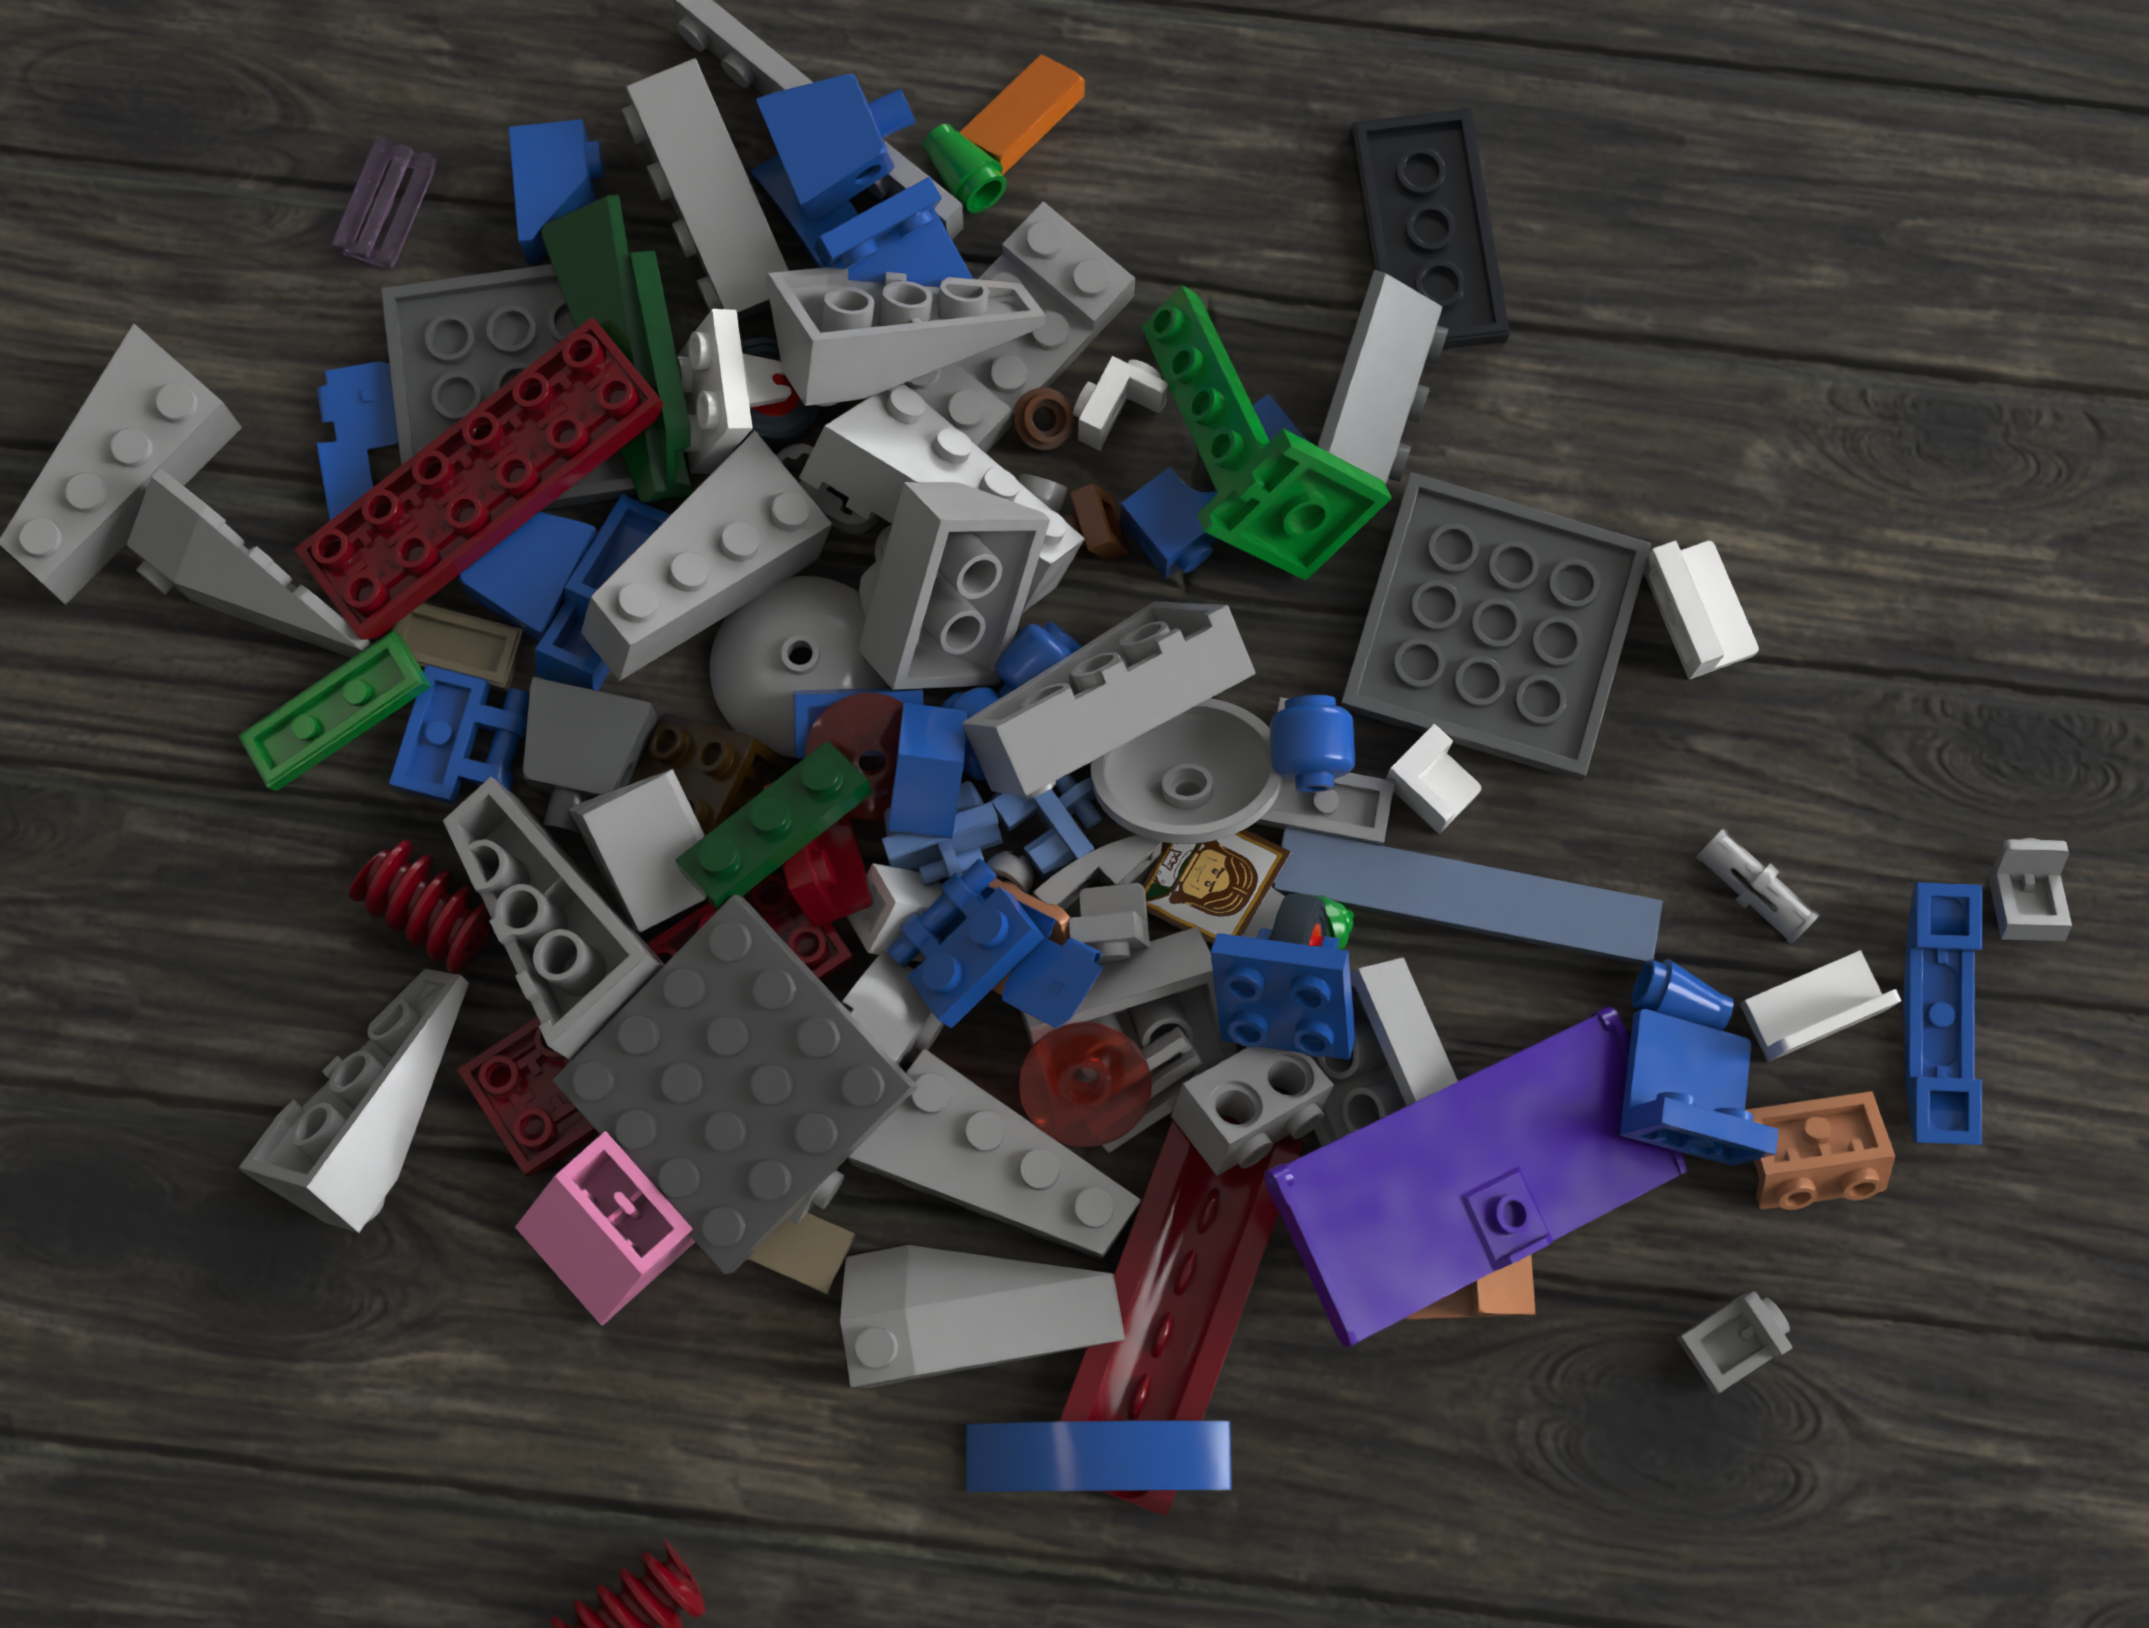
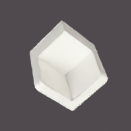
(1433, 780)
(895, 898)

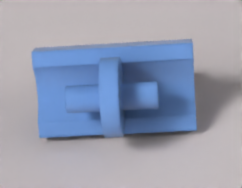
(1064, 839)
(940, 858)

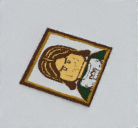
(1214, 883)

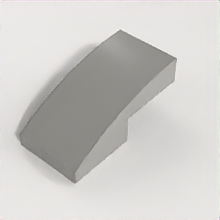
(1110, 865)

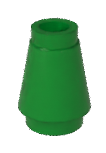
(965, 169)

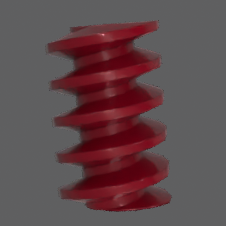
(423, 906)
(644, 1600)

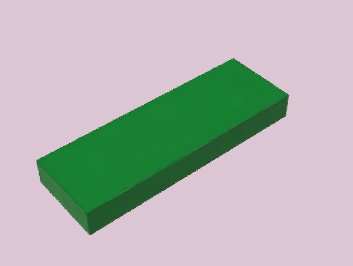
(334, 711)

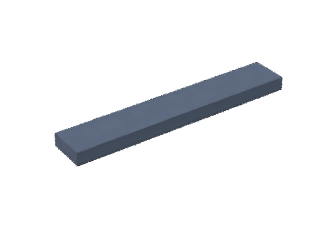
(1471, 897)

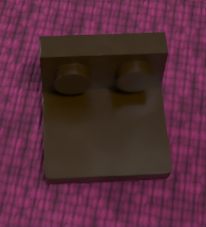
(713, 765)

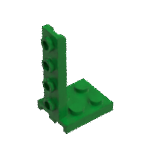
(1272, 496)

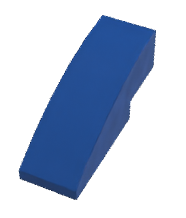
(563, 650)

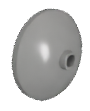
(753, 649)
(1191, 776)

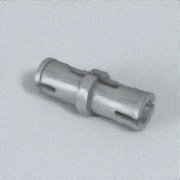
(1757, 886)

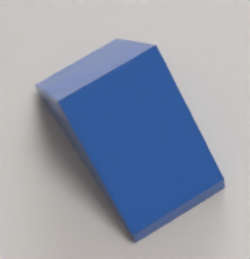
(928, 771)

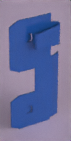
(364, 419)
(1051, 977)

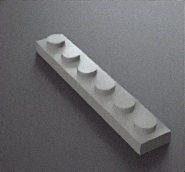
(756, 64)

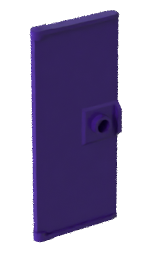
(1468, 1178)

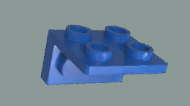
(895, 238)
(1691, 1091)

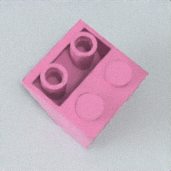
(605, 1228)

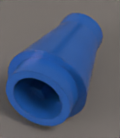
(1680, 994)

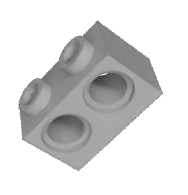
(1244, 1092)

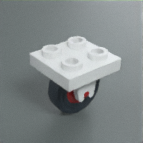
(736, 391)

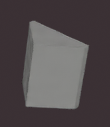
(635, 844)

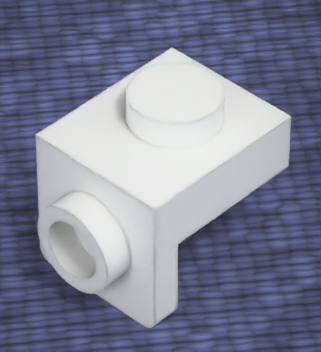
(1102, 403)

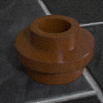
(1060, 413)

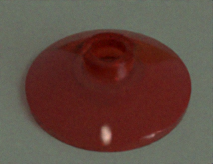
(860, 725)
(1082, 1111)

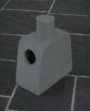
(581, 746)

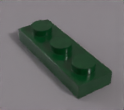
(774, 825)

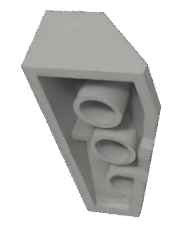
(866, 337)
(354, 1133)

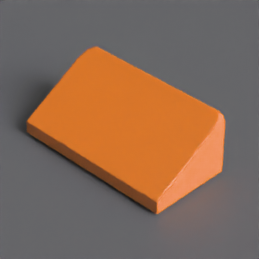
(1025, 110)

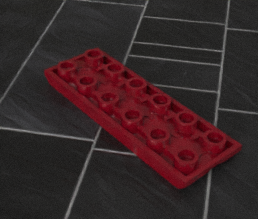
(480, 480)
(517, 1072)
(1179, 1293)

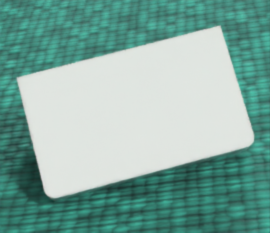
(1699, 607)
(1815, 1005)

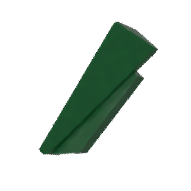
(630, 306)

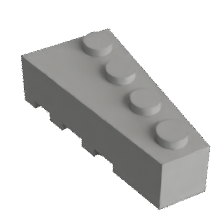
(706, 186)
(903, 440)
(89, 493)
(710, 557)
(1107, 694)
(562, 934)
(994, 1162)

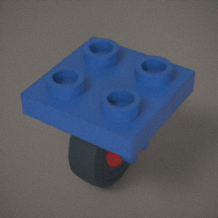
(1286, 984)

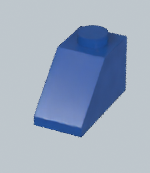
(551, 177)

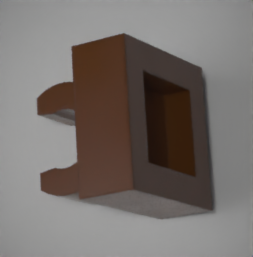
(1098, 522)

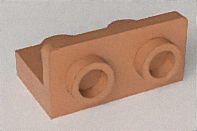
(1824, 1151)

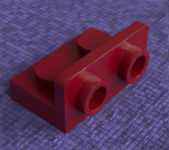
(829, 875)

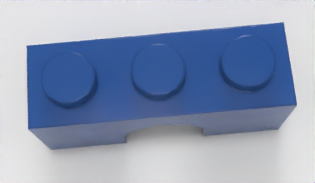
(1164, 511)

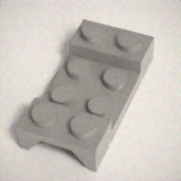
(1077, 292)

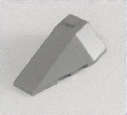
(205, 560)
(948, 1311)

